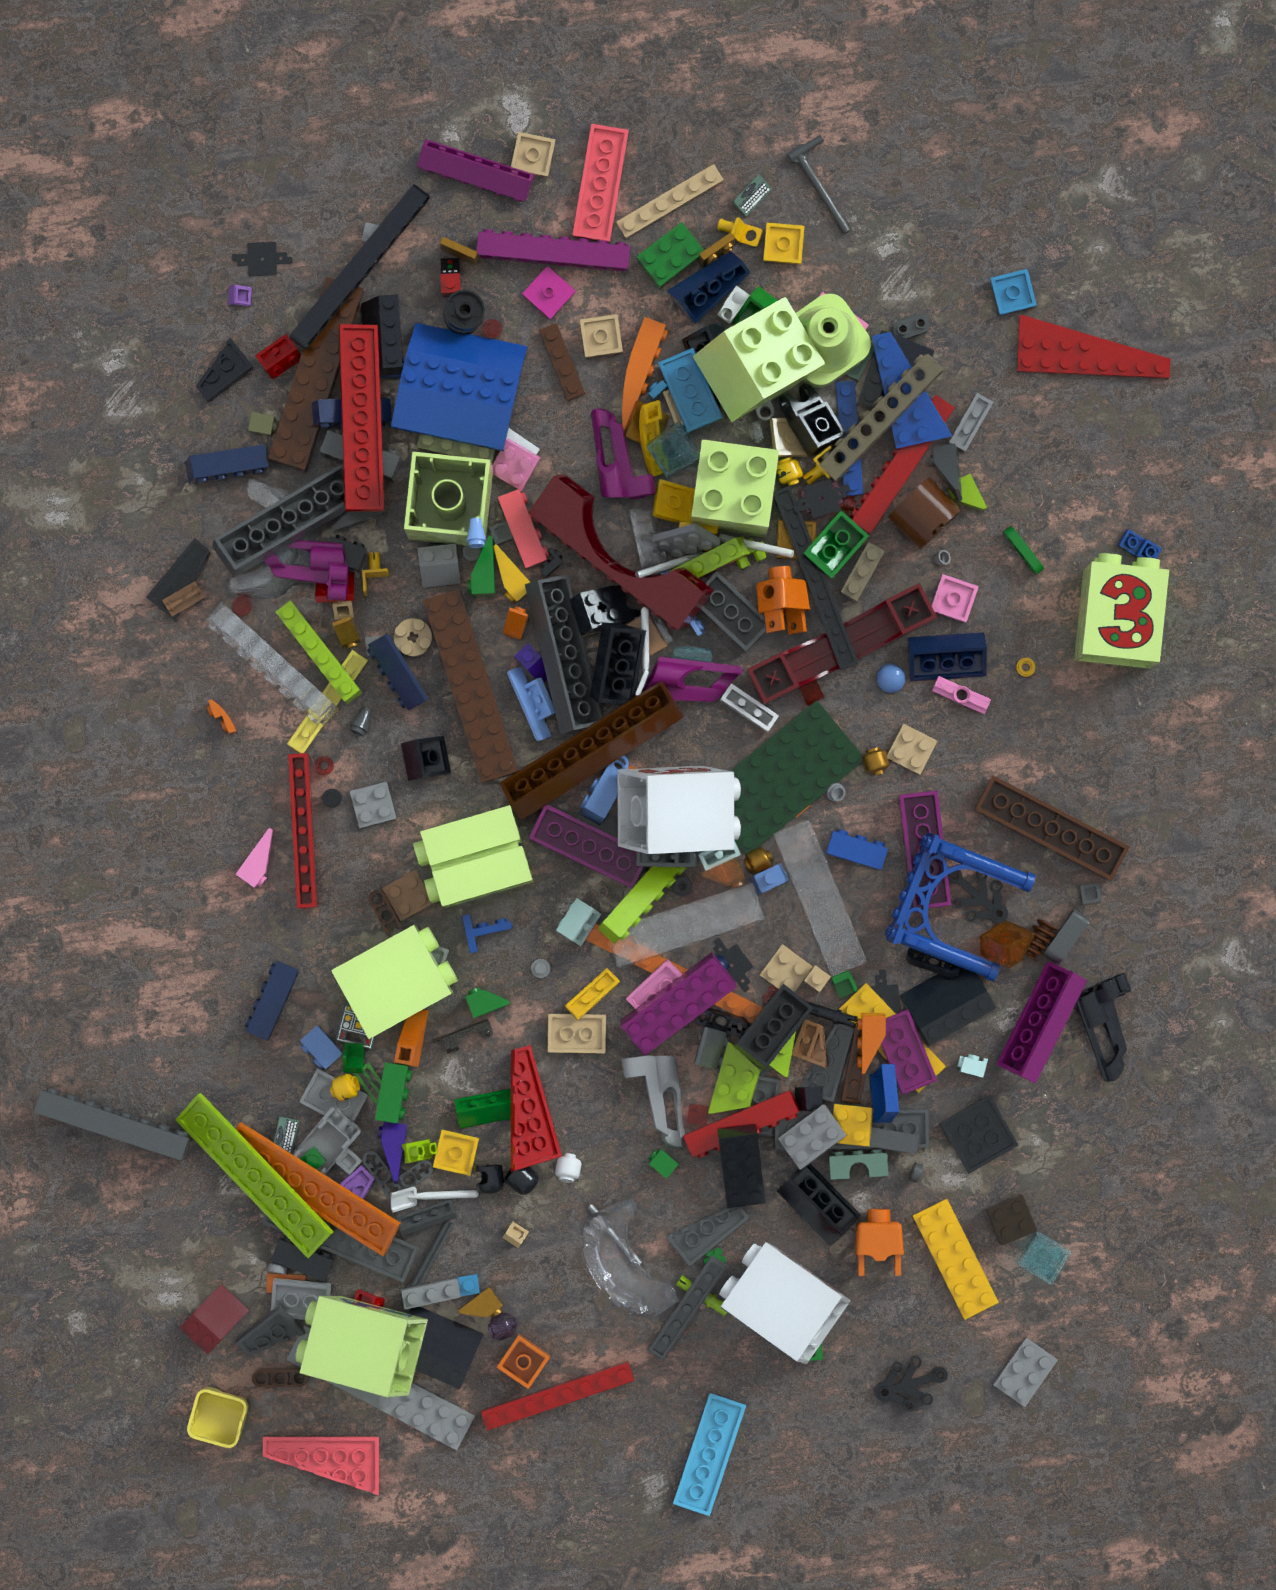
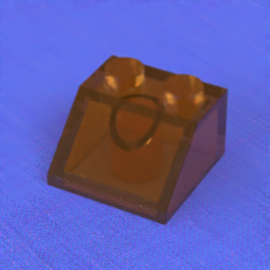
(726, 874)
(1006, 943)

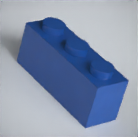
(857, 849)

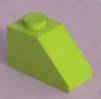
(970, 494)

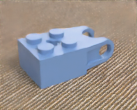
(602, 793)

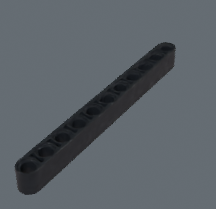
(359, 267)

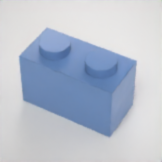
(321, 1047)

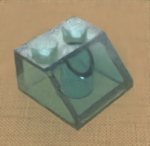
(673, 449)

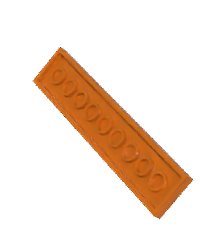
(326, 1196)

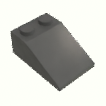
(710, 1048)

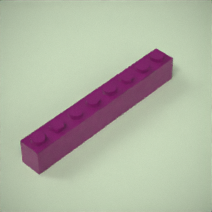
(553, 251)

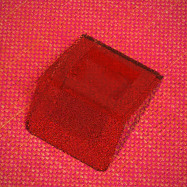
(811, 693)

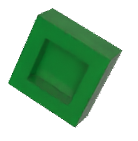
(313, 1158)

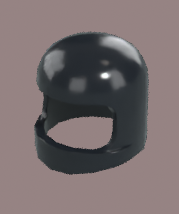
(491, 1178)
(522, 1180)

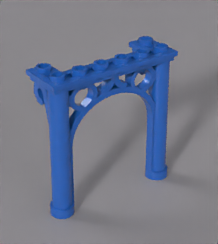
(968, 860)

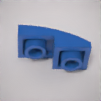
(1138, 546)

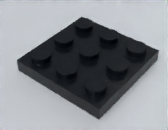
(979, 1134)

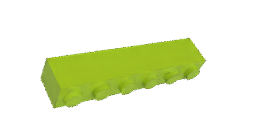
(319, 652)
(638, 902)

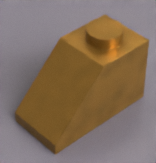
(346, 632)
(483, 1304)

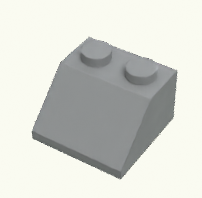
(439, 565)

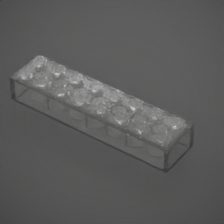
(274, 665)
(819, 898)
(689, 925)

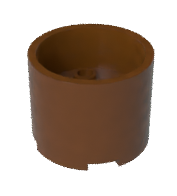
(924, 513)

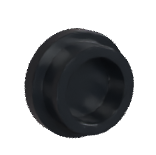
(332, 798)

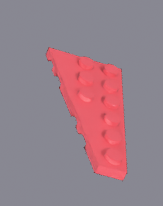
(338, 1458)

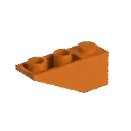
(516, 623)
(872, 1034)
(411, 1039)

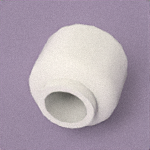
(568, 1168)

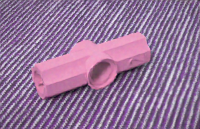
(949, 689)

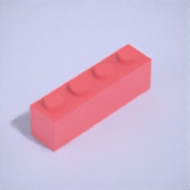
(522, 529)

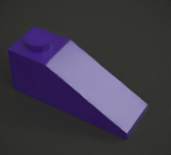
(392, 1138)

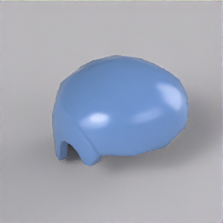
(890, 678)

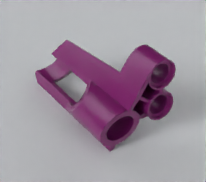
(617, 478)
(326, 566)
(674, 670)

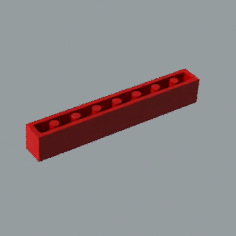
(894, 477)
(303, 830)
(557, 1395)

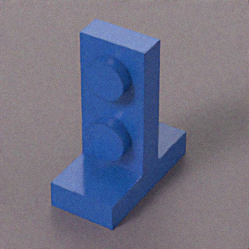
(482, 929)

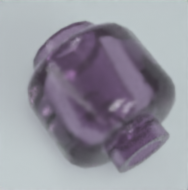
(502, 1326)

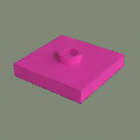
(548, 292)

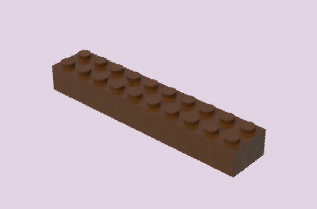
(312, 381)
(470, 686)
(591, 750)

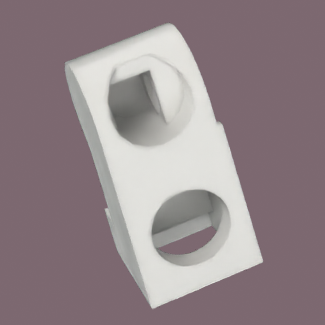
(733, 305)

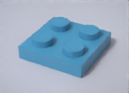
(1013, 292)

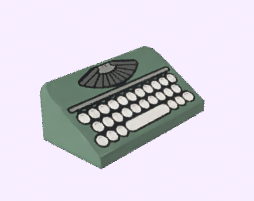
(752, 195)
(286, 1133)

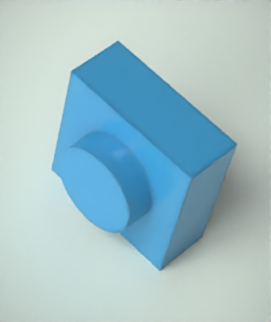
(657, 389)
(469, 1285)

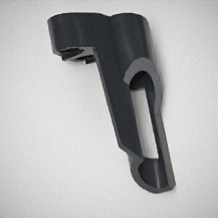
(1098, 1007)

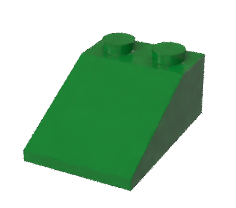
(835, 544)
(483, 575)

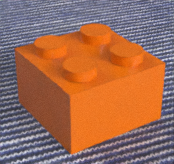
(523, 1361)

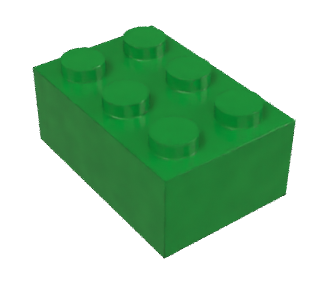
(670, 256)
(393, 1092)

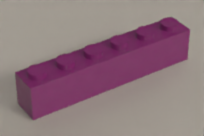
(475, 170)

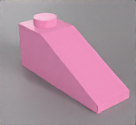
(256, 865)

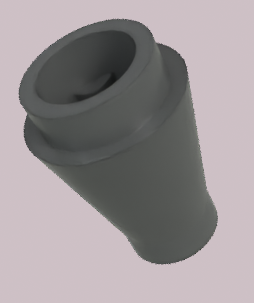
(361, 722)

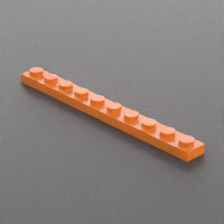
(731, 1002)

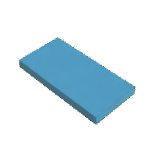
(690, 391)

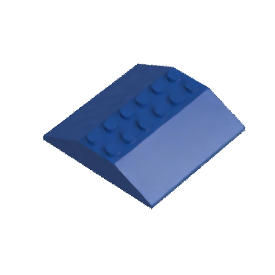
(458, 387)

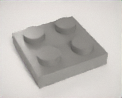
(373, 805)

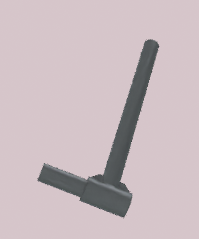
(799, 155)

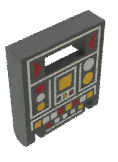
(350, 1023)

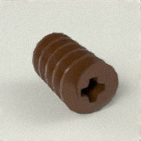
(1040, 936)

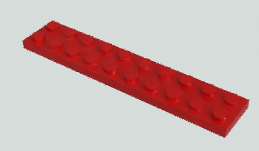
(361, 418)

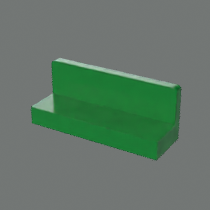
(483, 1108)

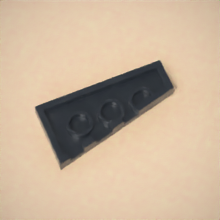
(179, 575)

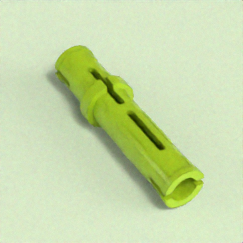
(710, 1301)

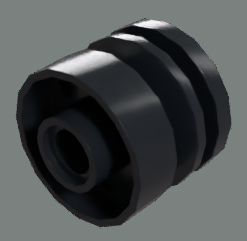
(467, 301)

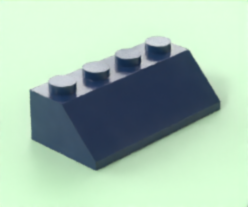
(947, 656)
(397, 671)

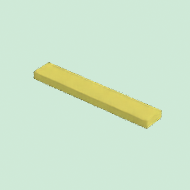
(308, 729)

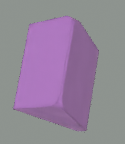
(239, 295)

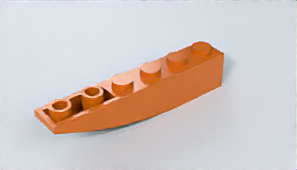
(640, 364)

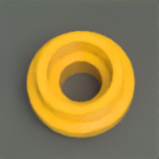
(1030, 663)

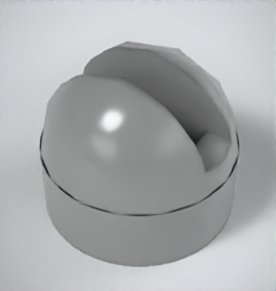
(942, 558)

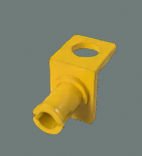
(740, 230)
(817, 471)
(374, 570)

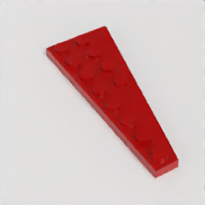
(1061, 350)

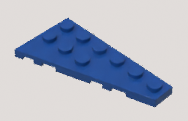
(921, 420)

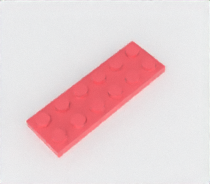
(600, 183)

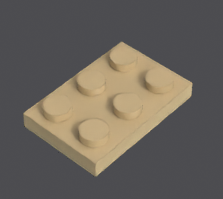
(575, 1036)

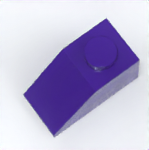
(531, 662)

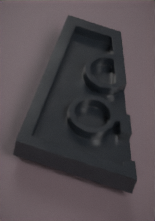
(224, 372)

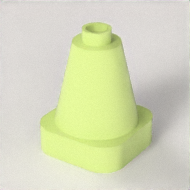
(842, 348)

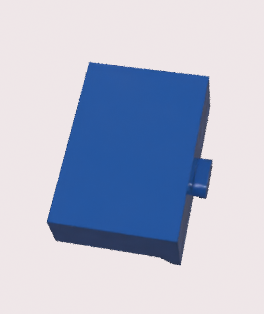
(884, 1094)

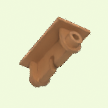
(183, 598)

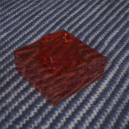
(697, 1114)

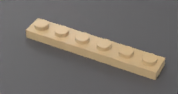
(669, 201)

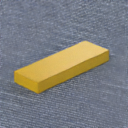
(592, 994)

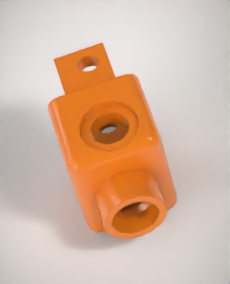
(783, 597)
(879, 1239)

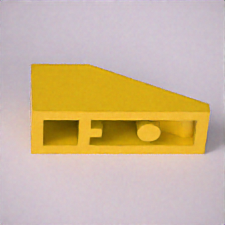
(512, 577)

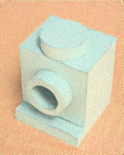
(972, 1065)

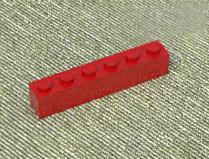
(762, 1114)

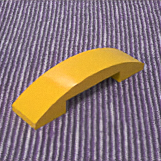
(649, 429)

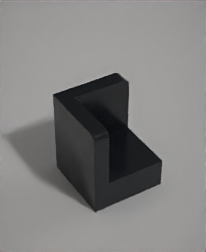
(808, 1097)

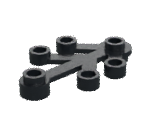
(980, 898)
(908, 1384)

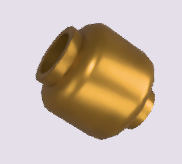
(875, 761)
(758, 860)

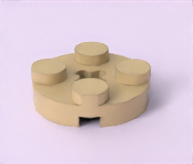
(402, 633)

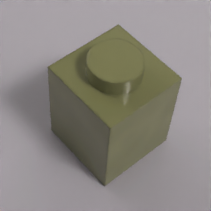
(262, 424)

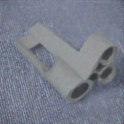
(660, 1077)

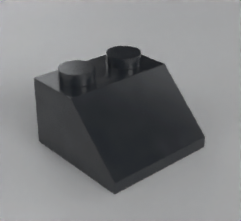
(425, 758)

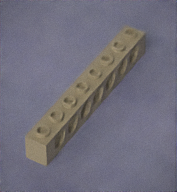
(830, 461)

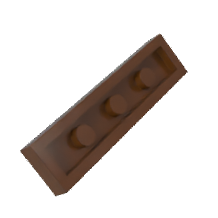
(561, 362)
(854, 1078)

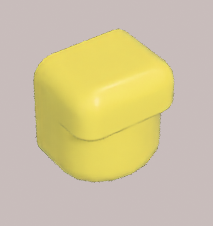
(217, 1417)

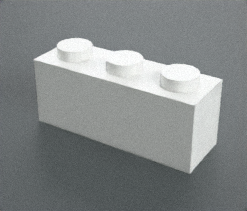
(749, 708)

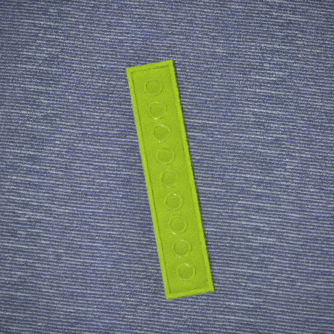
(254, 1175)

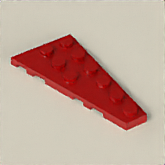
(531, 1123)

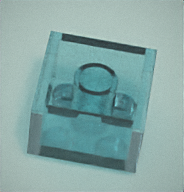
(1044, 1257)

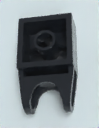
(811, 420)
(601, 606)

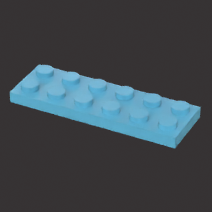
(709, 1454)

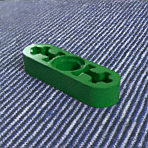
(1023, 550)

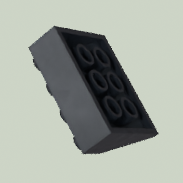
(872, 385)
(947, 1004)
(446, 1348)

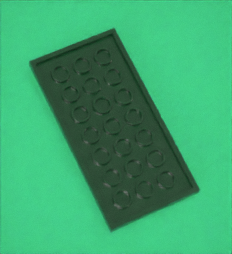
(790, 774)

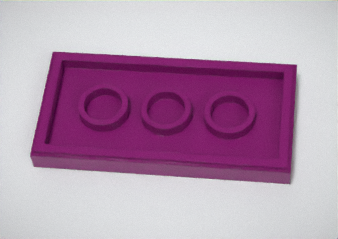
(905, 1050)

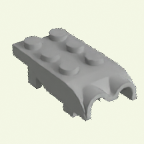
(330, 1138)

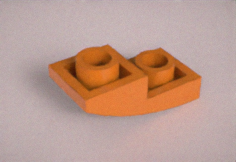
(218, 712)

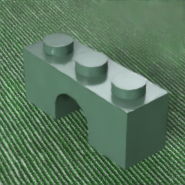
(875, 1162)

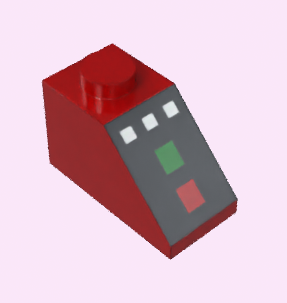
(450, 276)

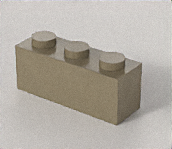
(862, 572)

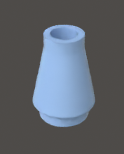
(476, 533)

